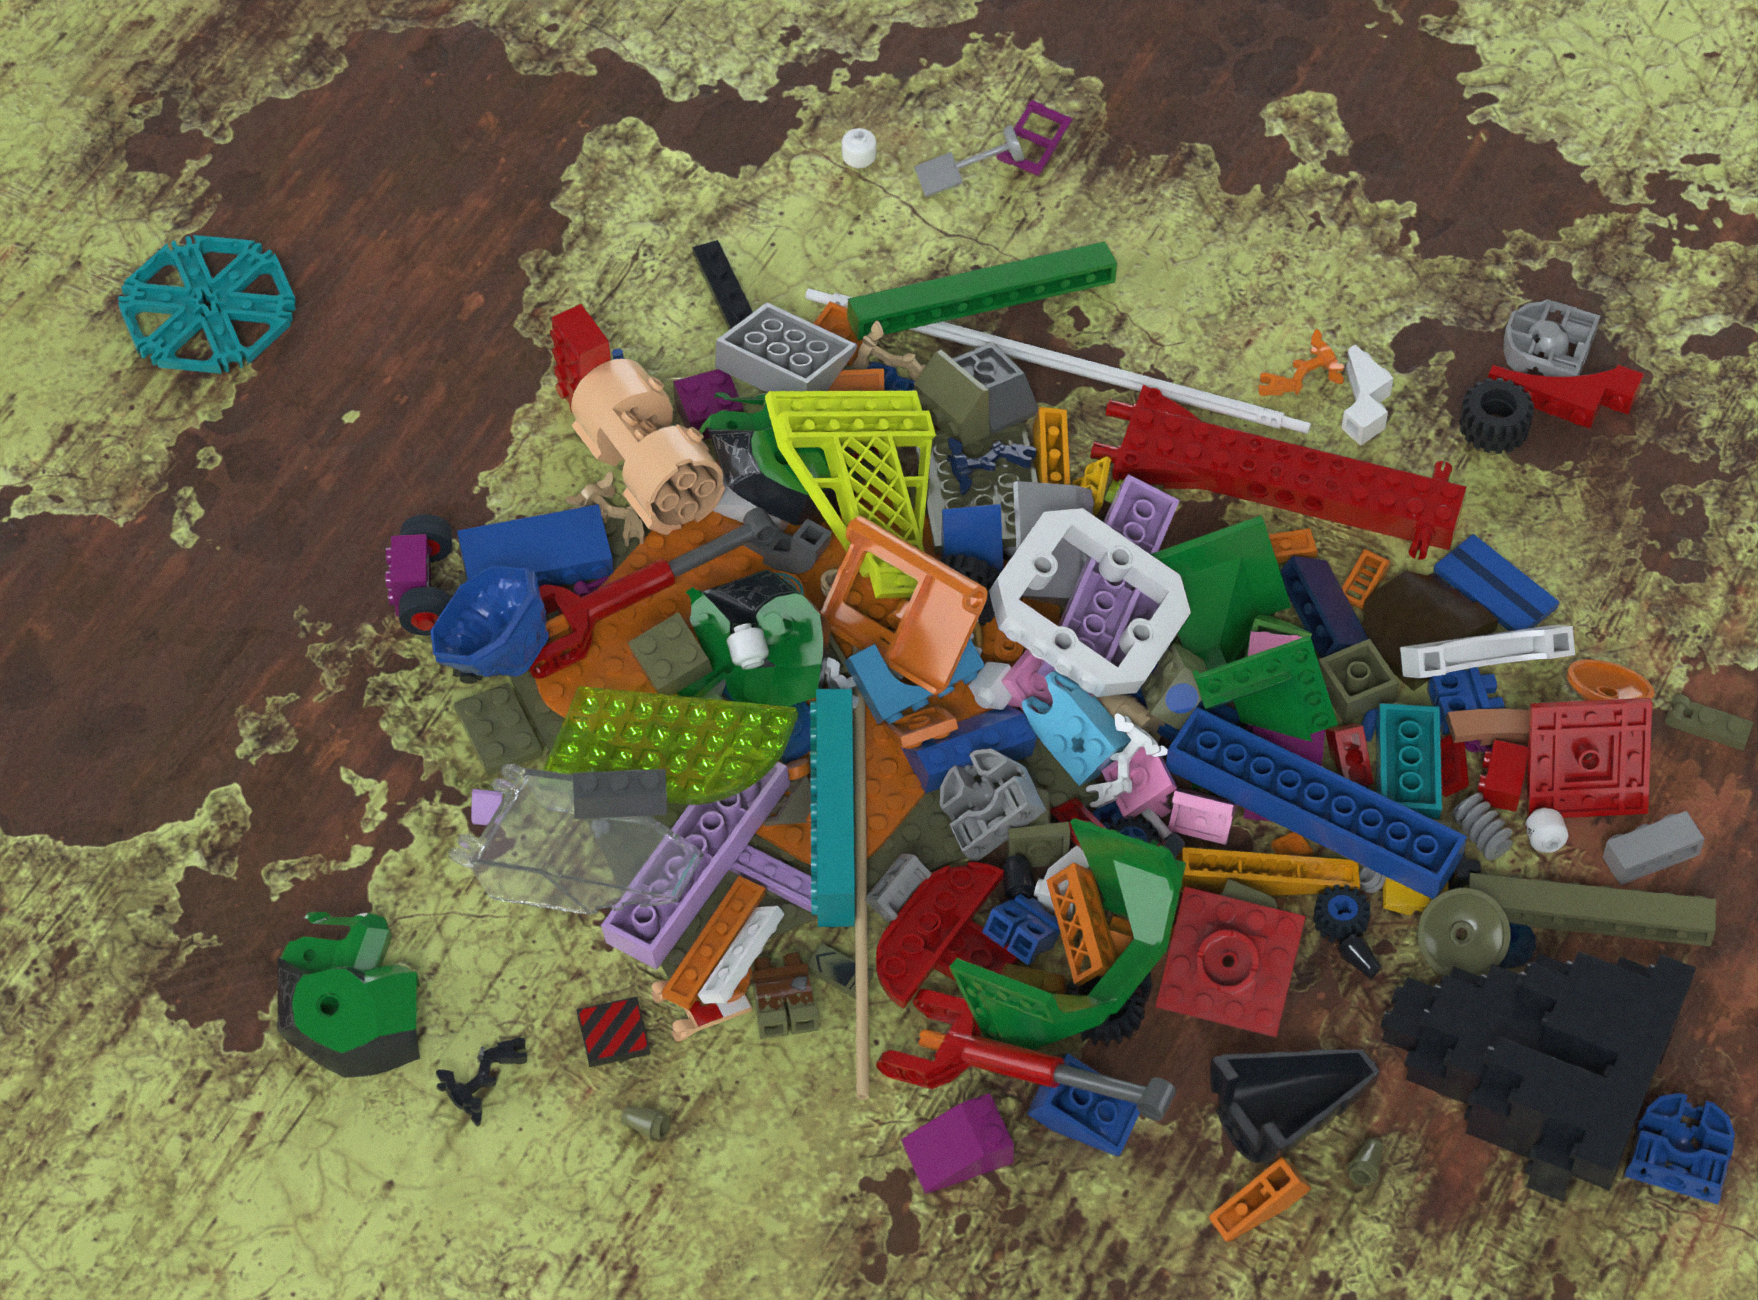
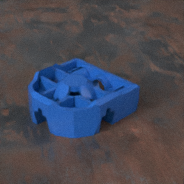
(1674, 1146)

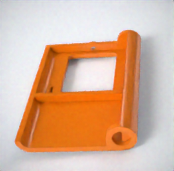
(936, 618)

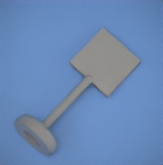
(943, 172)

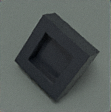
(1461, 873)

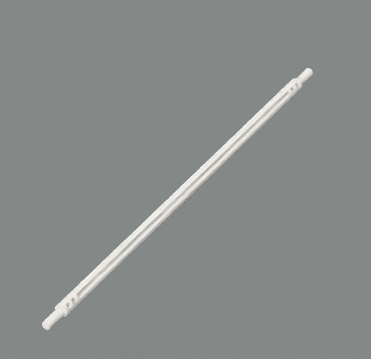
(1095, 370)

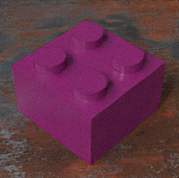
(696, 398)

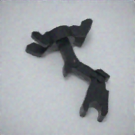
(462, 1094)

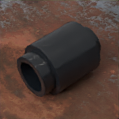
(1018, 877)

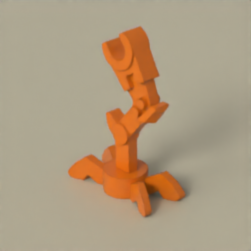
(1325, 357)

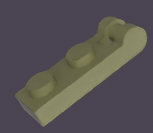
(1708, 722)

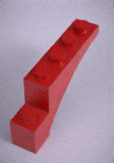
(1578, 397)

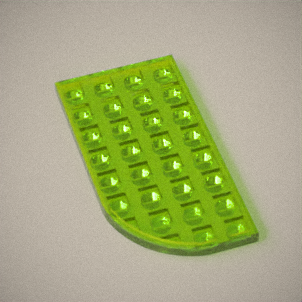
(703, 744)

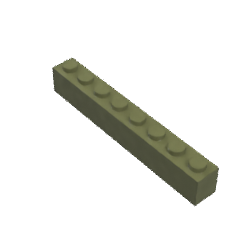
(1601, 909)

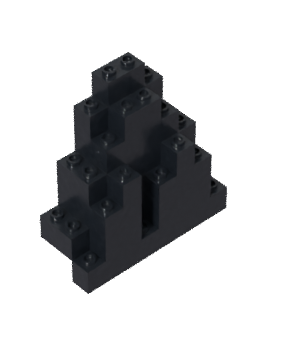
(1545, 1055)

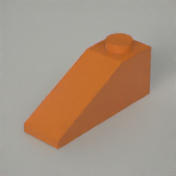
(1260, 1200)

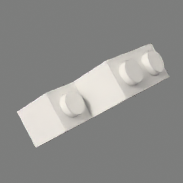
(1370, 387)

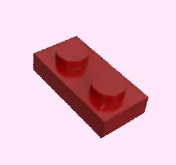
(1453, 766)

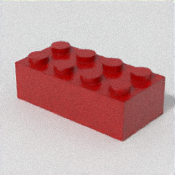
(577, 349)

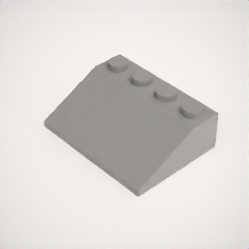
(782, 352)
(1029, 504)

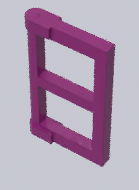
(1051, 145)

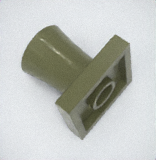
(1040, 840)

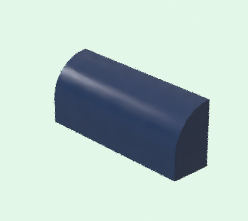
(1321, 605)

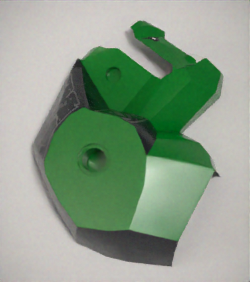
(757, 467)
(793, 632)
(348, 1006)

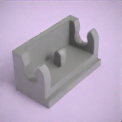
(897, 886)

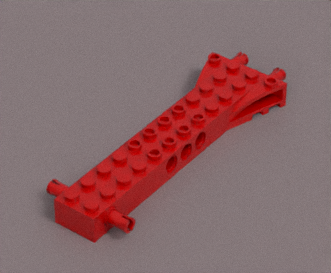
(1182, 452)

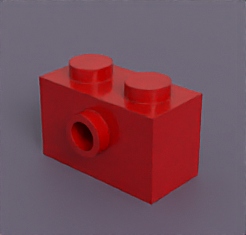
(1504, 776)

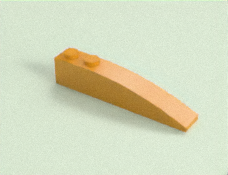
(1267, 873)

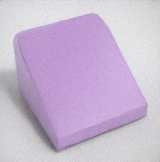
(484, 805)

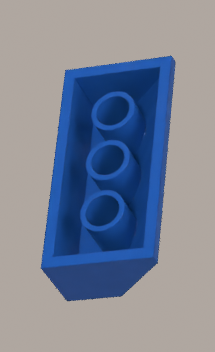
(997, 729)

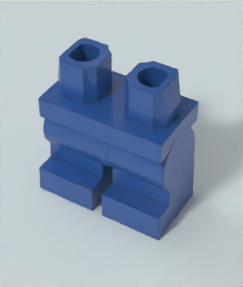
(1461, 692)
(1023, 927)

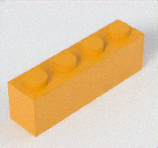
(1052, 446)

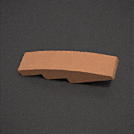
(1490, 725)

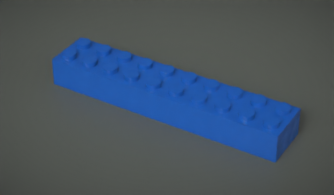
(1316, 803)

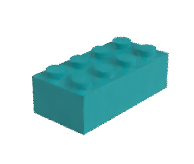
(1409, 757)

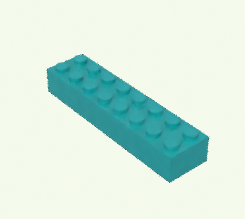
(832, 808)

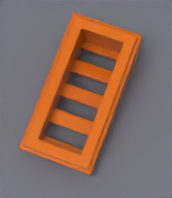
(1374, 561)

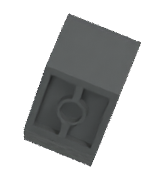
(1008, 387)

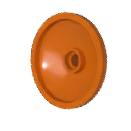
(1607, 681)

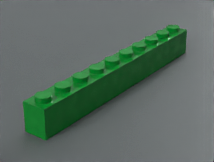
(983, 290)

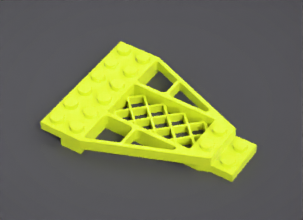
(860, 421)

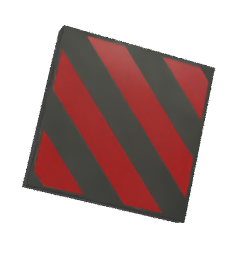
(613, 1032)

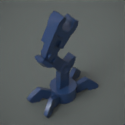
(964, 467)

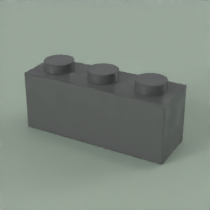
(619, 793)

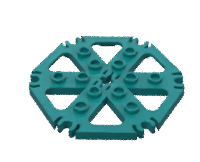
(221, 292)

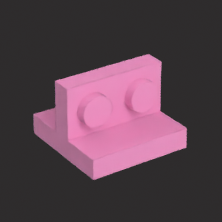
(1024, 682)
(1150, 785)
(1202, 815)

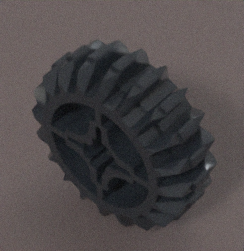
(1117, 1029)

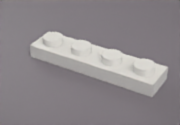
(741, 955)

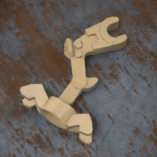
(870, 348)
(595, 493)

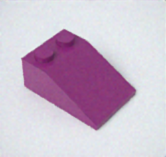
(959, 1145)

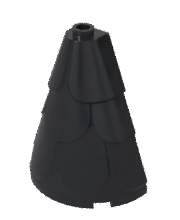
(1285, 1096)

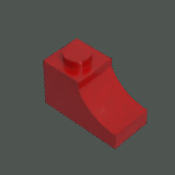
(1350, 753)

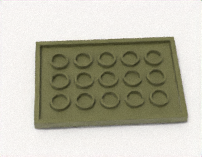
(986, 487)

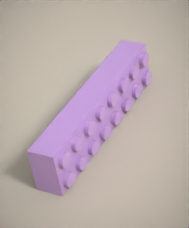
(1101, 607)
(722, 834)

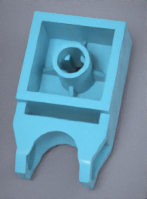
(1075, 729)

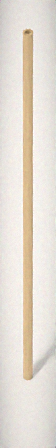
(861, 935)

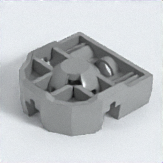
(1533, 323)
(1014, 797)

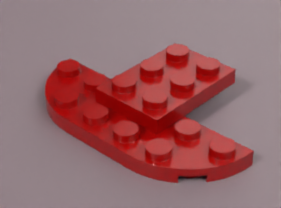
(938, 929)

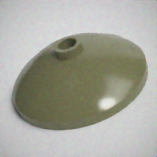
(1484, 925)

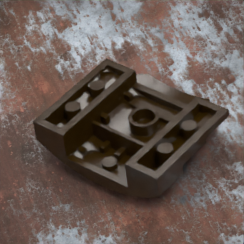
(1420, 611)

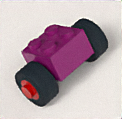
(420, 543)

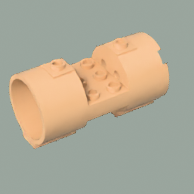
(666, 467)

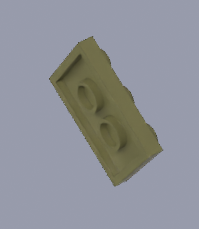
(498, 728)

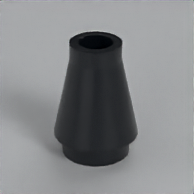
(1359, 955)

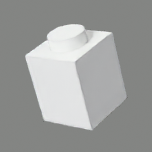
(988, 687)

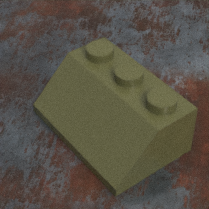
(954, 399)

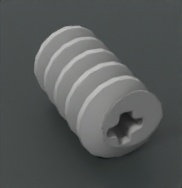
(1482, 826)

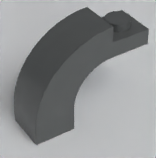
(796, 552)

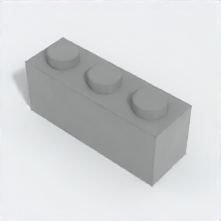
(1653, 847)

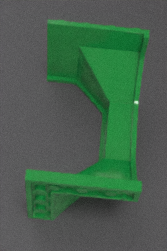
(1227, 584)
(1136, 883)

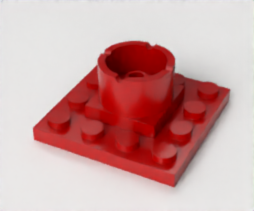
(1590, 757)
(1264, 952)

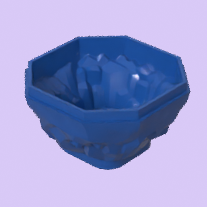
(492, 624)

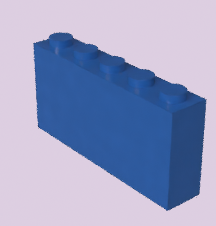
(555, 545)

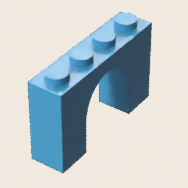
(890, 697)

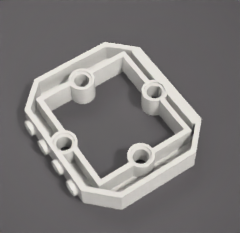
(1076, 659)

